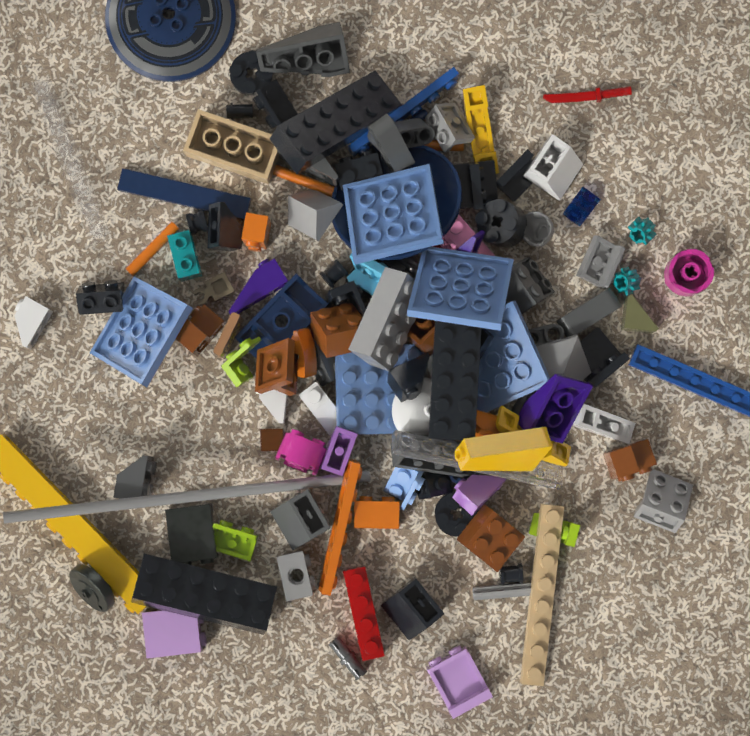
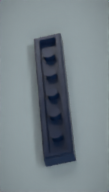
(180, 192)

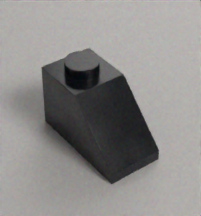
(223, 229)
(409, 377)

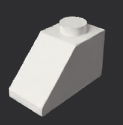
(31, 320)
(276, 403)

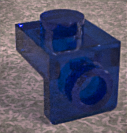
(581, 206)

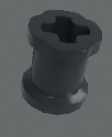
(334, 274)
(511, 574)

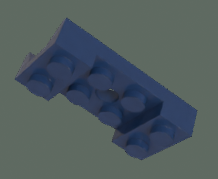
(293, 301)

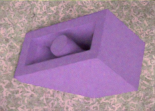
(338, 450)
(476, 491)

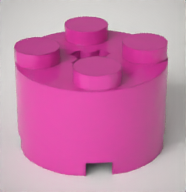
(700, 269)
(301, 452)

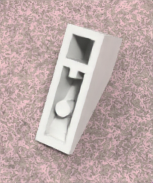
(320, 406)
(604, 424)

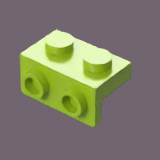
(235, 541)

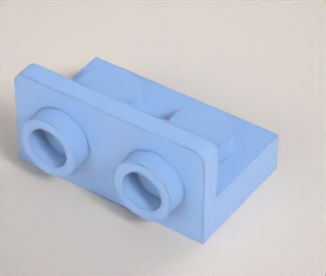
(403, 483)

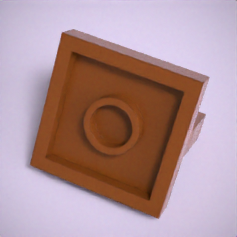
(277, 368)

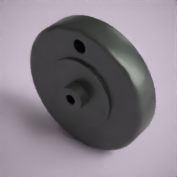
(92, 588)

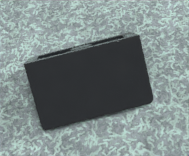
(513, 182)

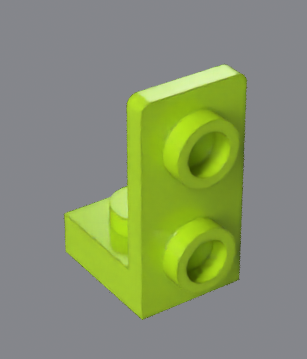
(235, 367)
(568, 534)

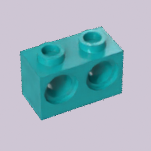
(184, 255)

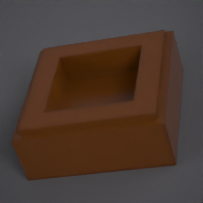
(271, 439)

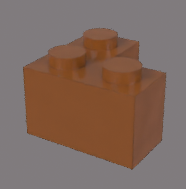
(200, 329)
(630, 459)

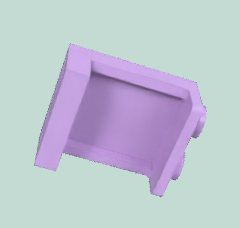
(171, 634)
(458, 681)

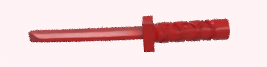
(588, 96)

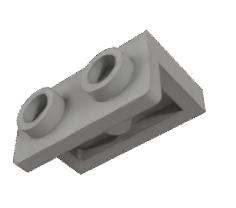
(600, 262)

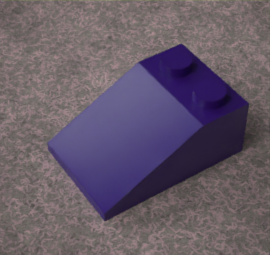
(555, 406)

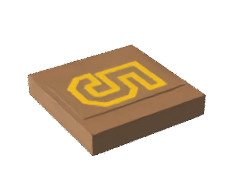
(227, 337)

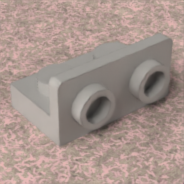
(449, 125)

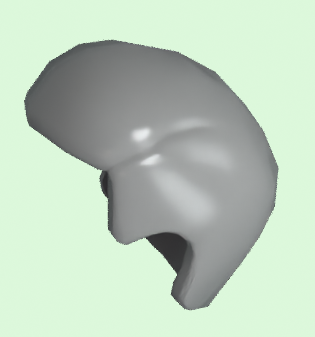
(538, 229)

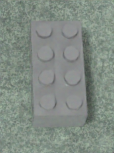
(385, 321)

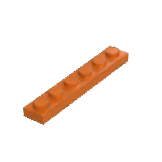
(338, 535)

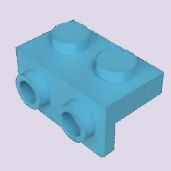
(367, 275)

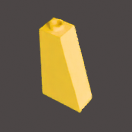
(504, 451)

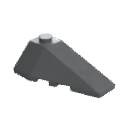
(309, 52)

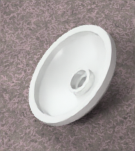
(413, 414)

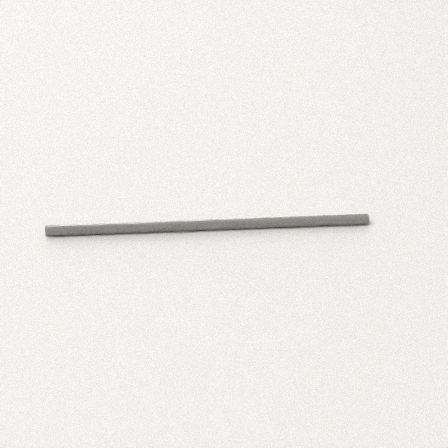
(176, 498)

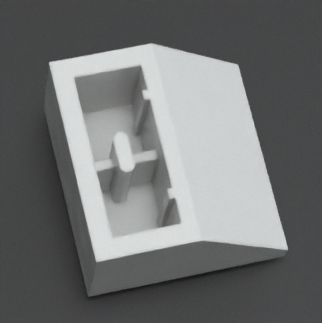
(554, 167)

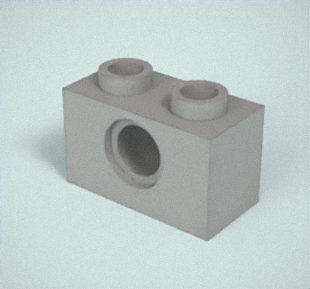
(292, 588)

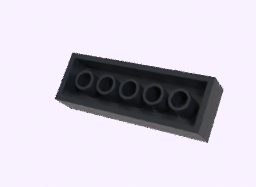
(334, 122)
(454, 381)
(204, 594)

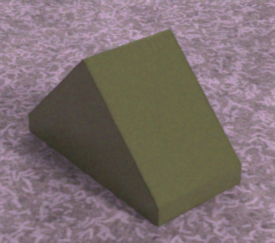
(636, 318)

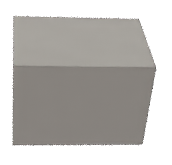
(312, 212)

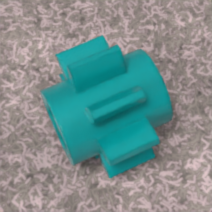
(642, 230)
(627, 281)

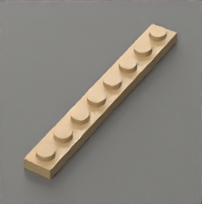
(542, 595)

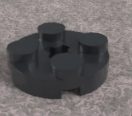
(238, 74)
(444, 518)

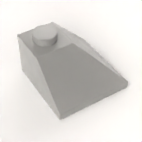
(565, 358)

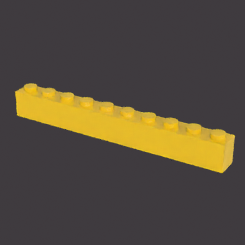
(76, 530)

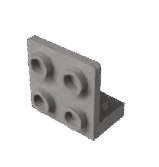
(664, 501)

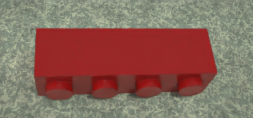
(363, 613)

